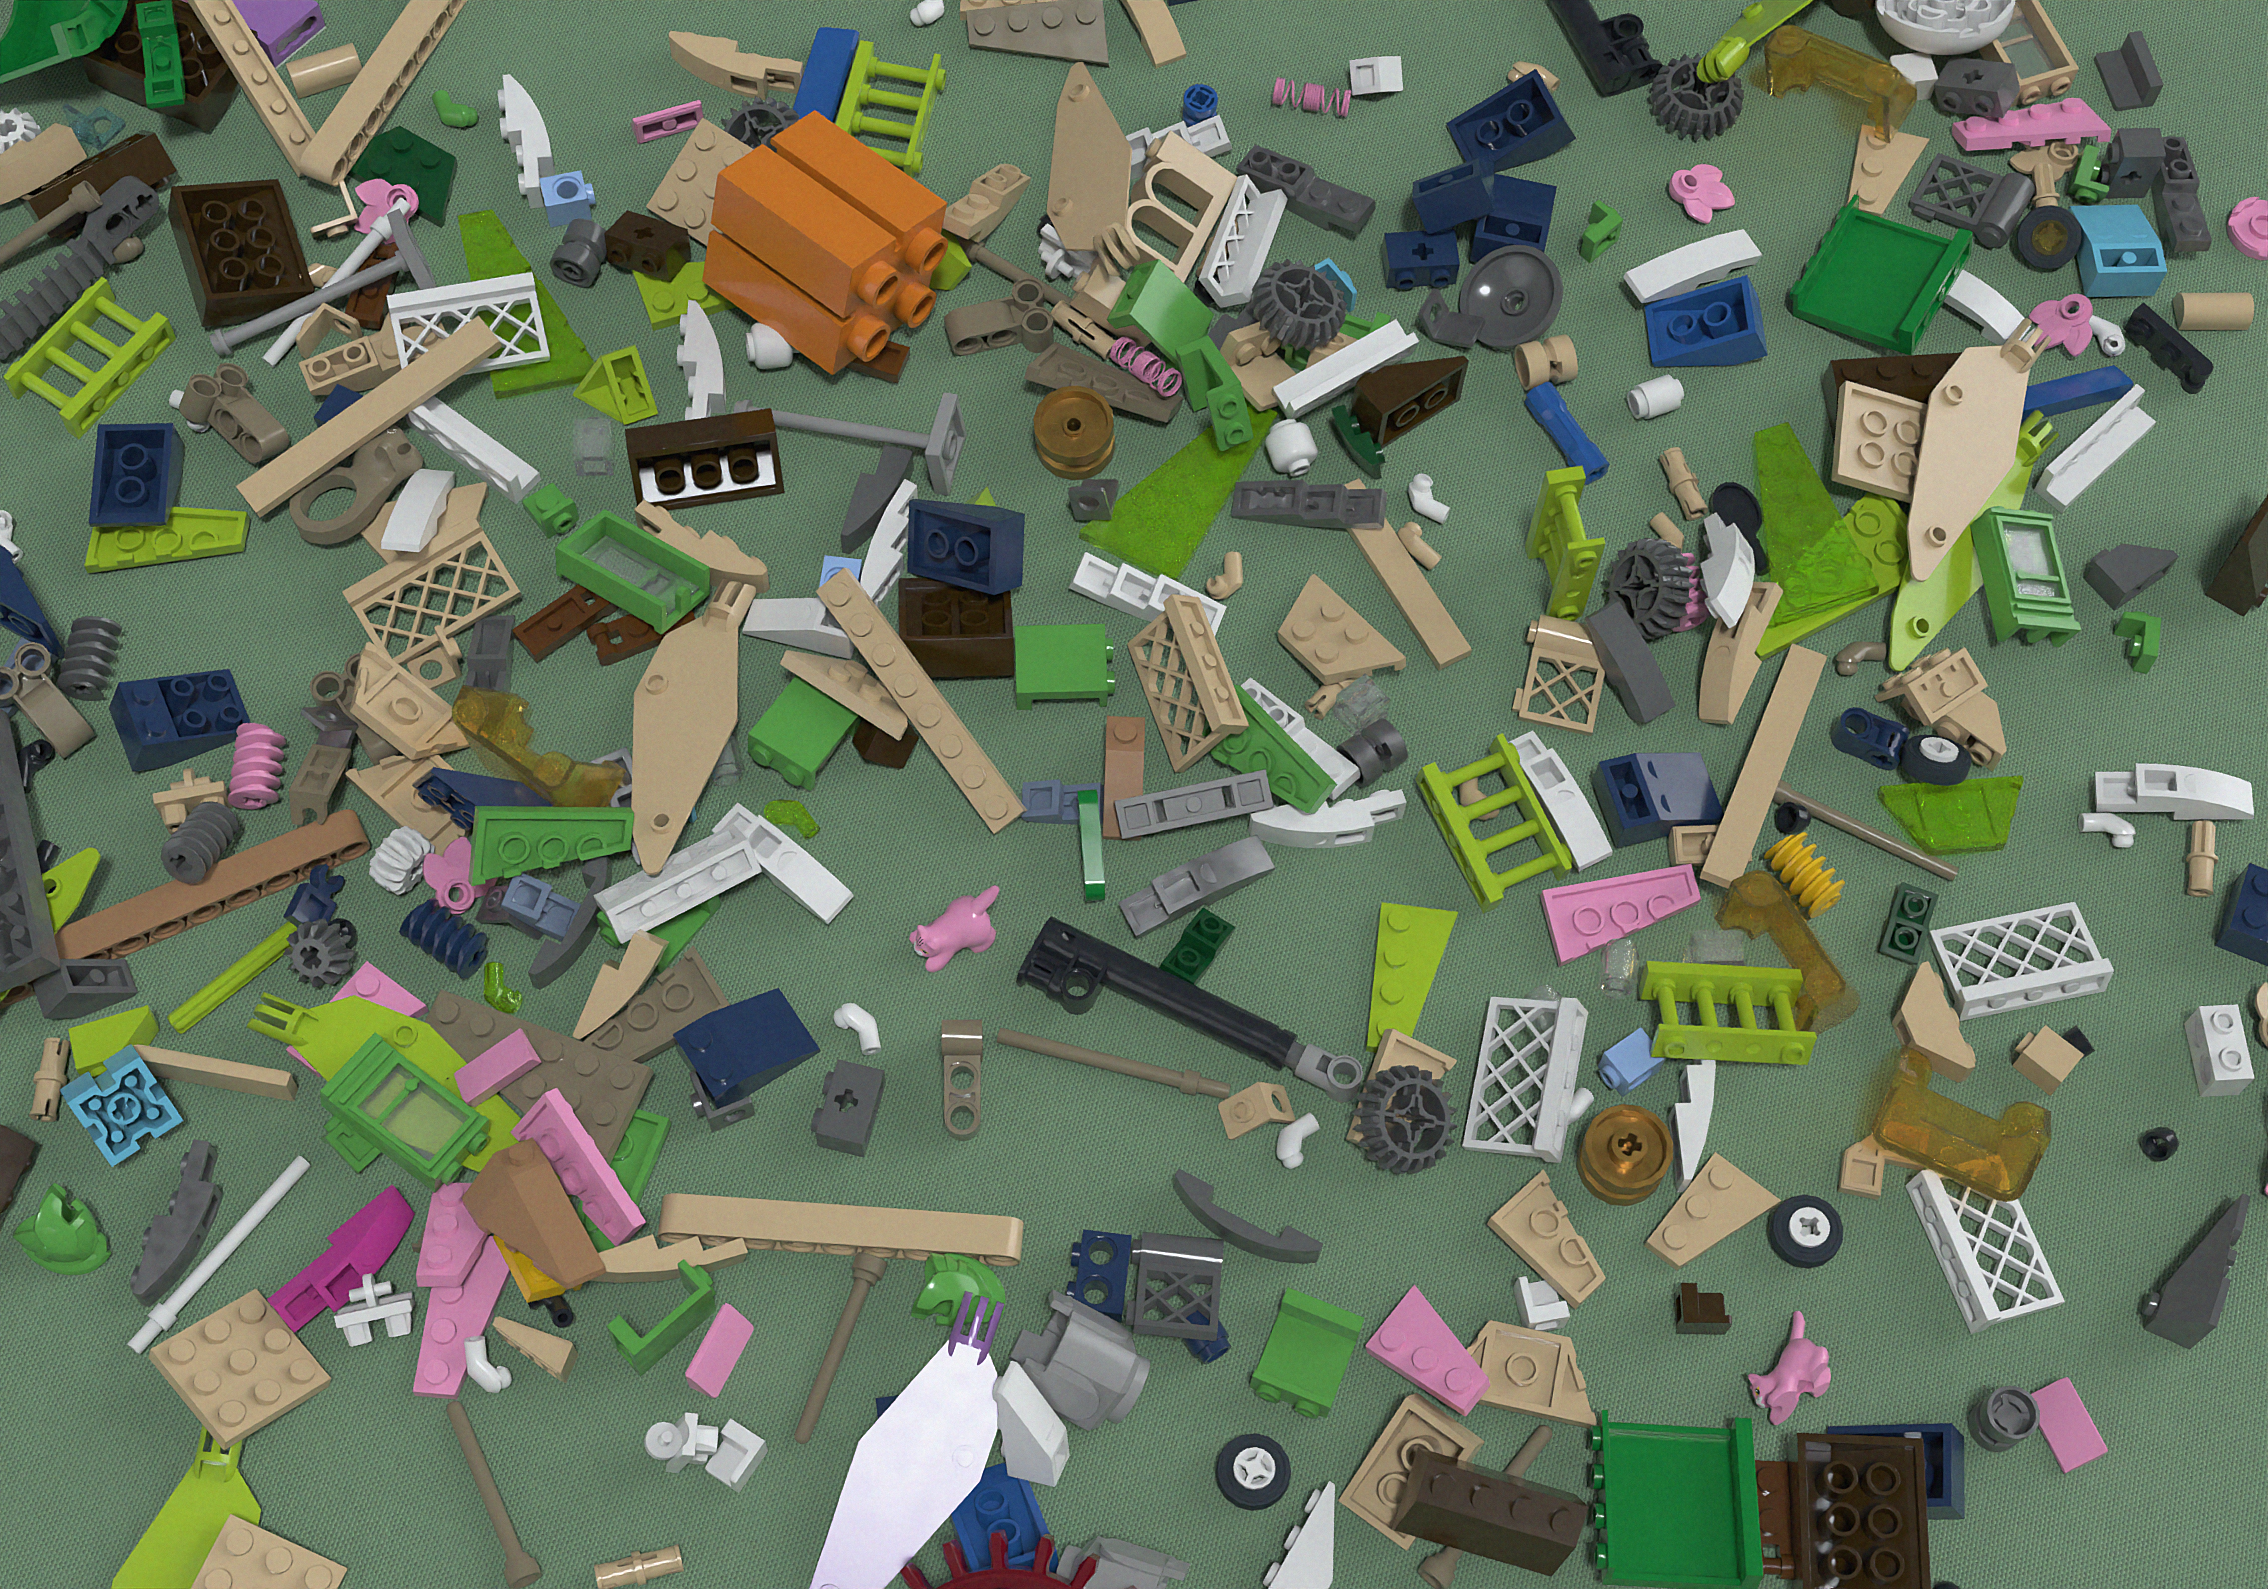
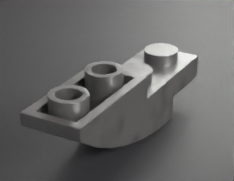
(1307, 195)
(2176, 199)
(1196, 883)
(177, 1239)

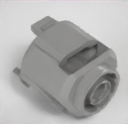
(1083, 1364)
(1123, 1565)

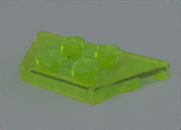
(1955, 817)

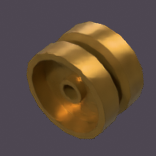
(1074, 432)
(1624, 1155)

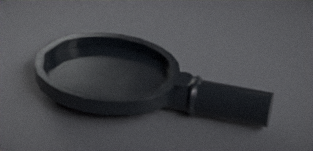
(1739, 506)

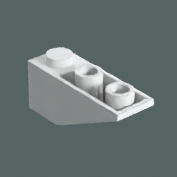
(798, 623)
(1031, 1431)
(1310, 1548)

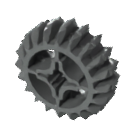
(1691, 105)
(746, 122)
(1298, 305)
(1651, 585)
(1417, 1100)

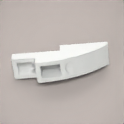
(527, 138)
(701, 364)
(1727, 571)
(1330, 760)
(2174, 788)
(1562, 802)
(1339, 826)
(789, 865)

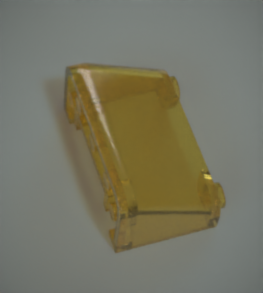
(1800, 56)
(498, 736)
(1763, 905)
(1956, 1139)

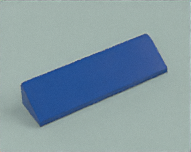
(826, 72)
(2076, 391)

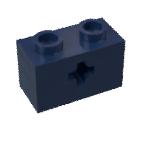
(1420, 259)

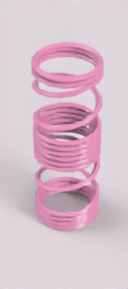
(1312, 96)
(1140, 363)

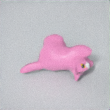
(961, 926)
(1798, 1371)

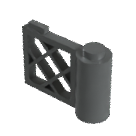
(1999, 205)
(1180, 1263)

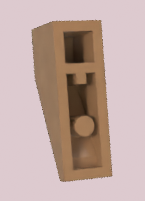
(1122, 769)

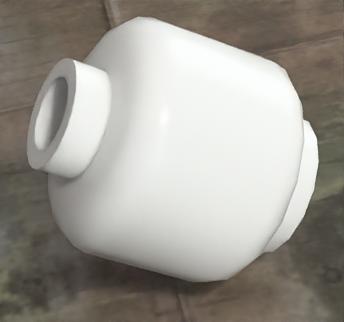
(768, 347)
(1291, 447)

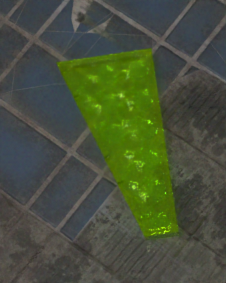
(494, 255)
(1176, 505)
(1804, 534)

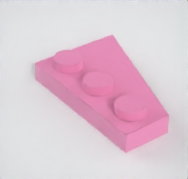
(378, 988)
(449, 1240)
(1428, 1354)

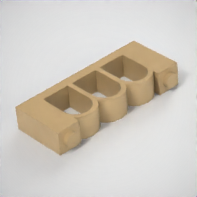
(1192, 178)

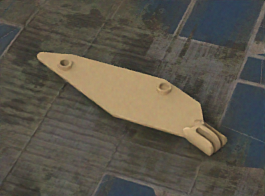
(1090, 174)
(1967, 443)
(684, 720)

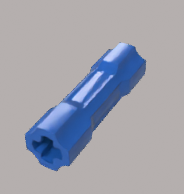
(1552, 412)

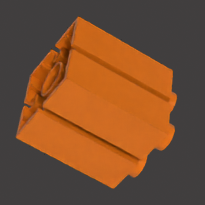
(825, 242)

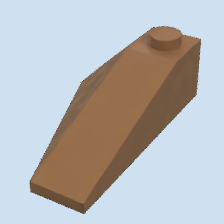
(529, 1210)

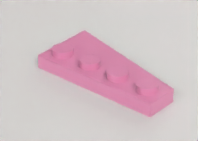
(2032, 126)
(1612, 908)
(580, 1166)
(456, 1315)

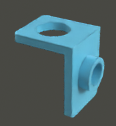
(1343, 280)

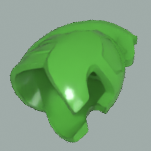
(63, 1237)
(947, 1280)

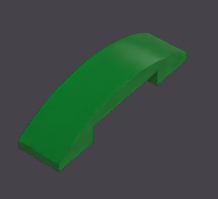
(161, 54)

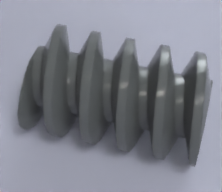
(88, 657)
(199, 841)

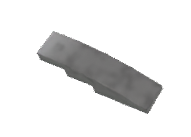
(1309, 505)

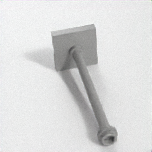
(407, 258)
(941, 445)

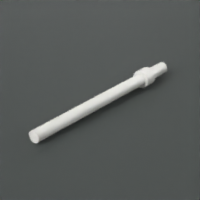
(379, 231)
(163, 1316)

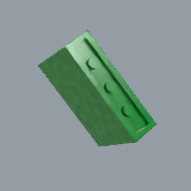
(1879, 279)
(1676, 1505)

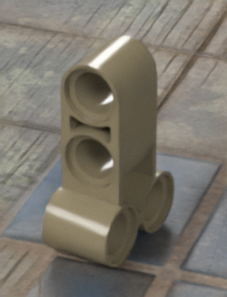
(1003, 322)
(233, 412)
(325, 681)
(44, 703)
(962, 1053)

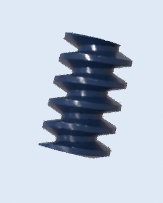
(445, 938)

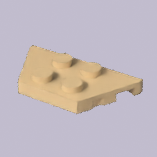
(460, 504)
(1334, 637)
(850, 686)
(402, 707)
(392, 792)
(1532, 1374)

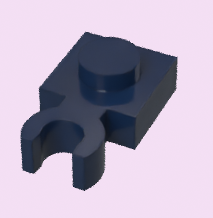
(312, 899)

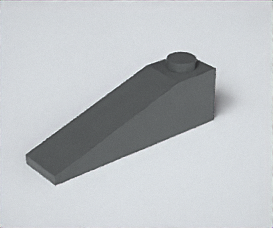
(2196, 1291)

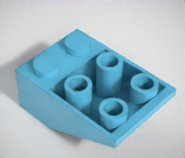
(2118, 251)

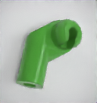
(452, 113)

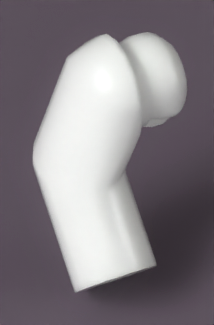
(927, 12)
(2110, 823)

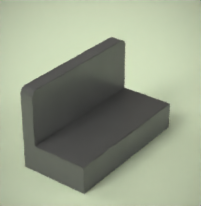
(2130, 74)

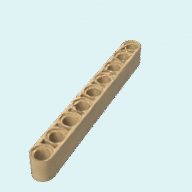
(377, 89)
(840, 1228)

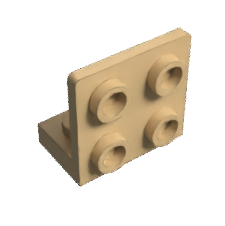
(1256, 364)
(1936, 683)

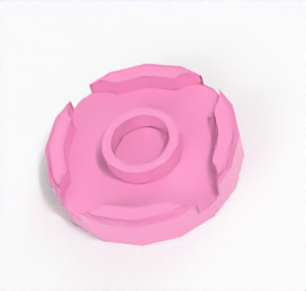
(2249, 227)

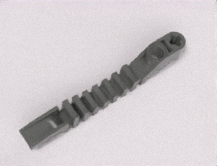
(130, 204)

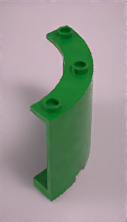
(54, 32)

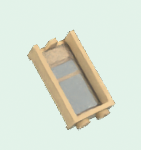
(2037, 51)

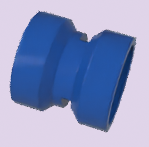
(1199, 104)

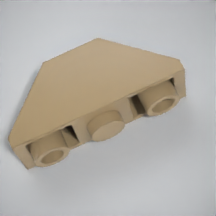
(1974, 726)
(1932, 1027)

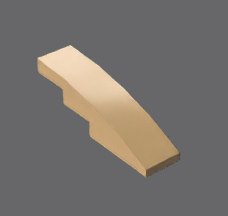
(646, 1263)

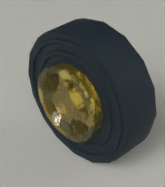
(2060, 239)

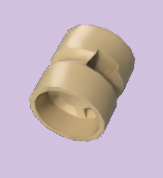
(1551, 361)

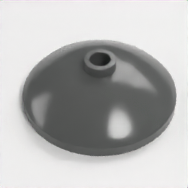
(1503, 281)

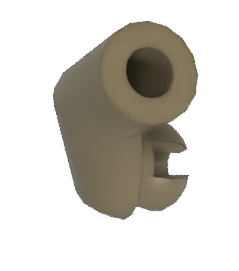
(127, 249)
(1857, 652)

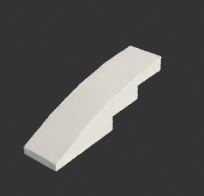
(1206, 136)
(1691, 265)
(417, 510)
(884, 558)
(1134, 590)
(1691, 1119)

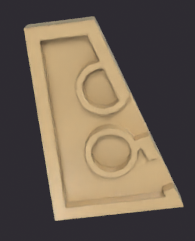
(1882, 168)
(1709, 1211)

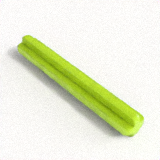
(231, 979)

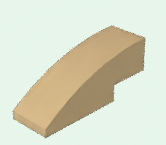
(37, 162)
(620, 981)

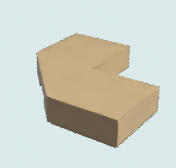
(1864, 1165)

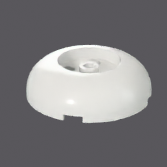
(1944, 25)

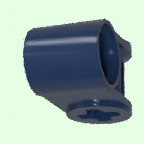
(1872, 738)

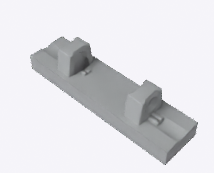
(1194, 804)

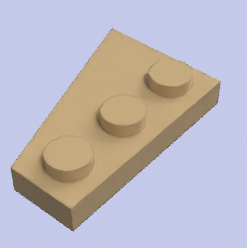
(1404, 1051)
(1543, 1237)

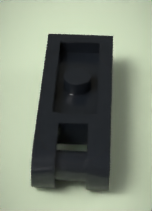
(2169, 348)

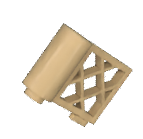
(1564, 645)

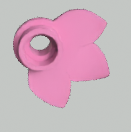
(1701, 191)
(379, 199)
(2062, 326)
(453, 871)

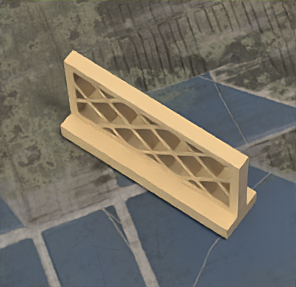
(415, 566)
(1203, 669)

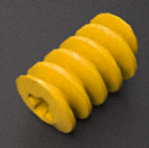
(1805, 874)

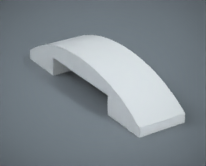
(1985, 307)

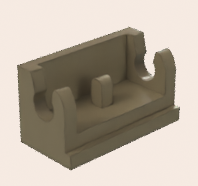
(317, 780)

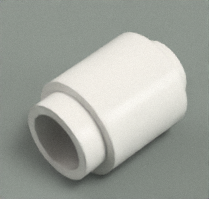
(1655, 397)

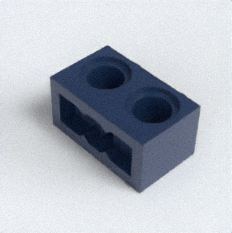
(1107, 1277)

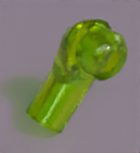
(792, 813)
(496, 992)

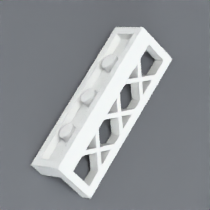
(1248, 248)
(1343, 369)
(473, 449)
(2095, 451)
(682, 883)

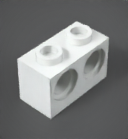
(2219, 1050)

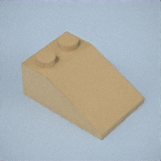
(1383, 1475)

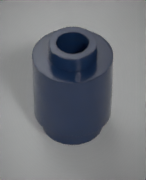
(1204, 1349)

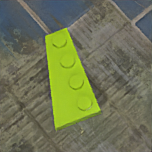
(669, 299)
(187, 535)
(1404, 967)

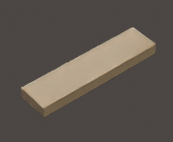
(218, 1073)

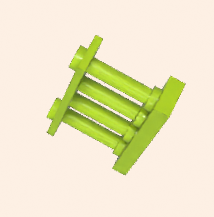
(861, 93)
(101, 387)
(1561, 541)
(1472, 852)
(1726, 985)

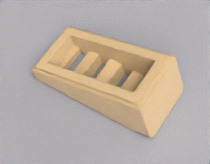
(547, 1351)

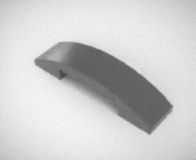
(557, 958)
(1289, 1248)

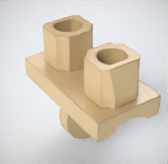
(185, 795)

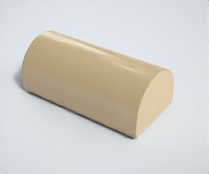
(324, 70)
(2213, 311)
(1692, 844)

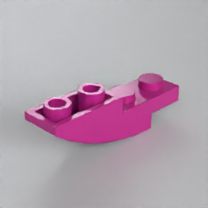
(356, 1250)

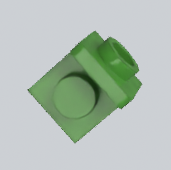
(2084, 171)
(1602, 231)
(551, 510)
(2144, 636)
(348, 1144)

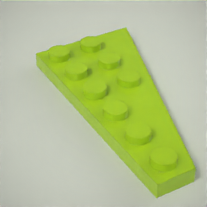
(1881, 535)

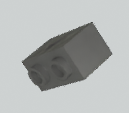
(1977, 87)
(2132, 162)
(850, 1130)

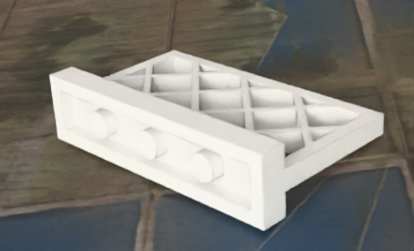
(470, 298)
(2036, 985)
(1558, 1074)
(1959, 1258)

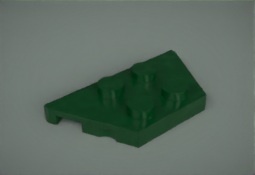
(410, 160)

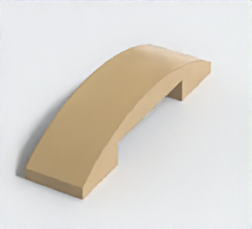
(1157, 31)

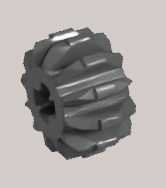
(319, 952)

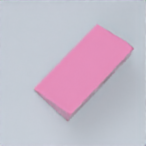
(667, 121)
(496, 1068)
(719, 1351)
(2068, 1426)

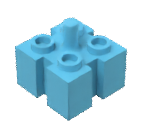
(121, 1105)

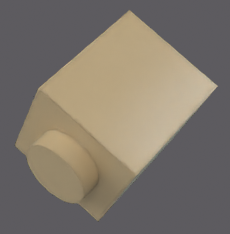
(2046, 1059)

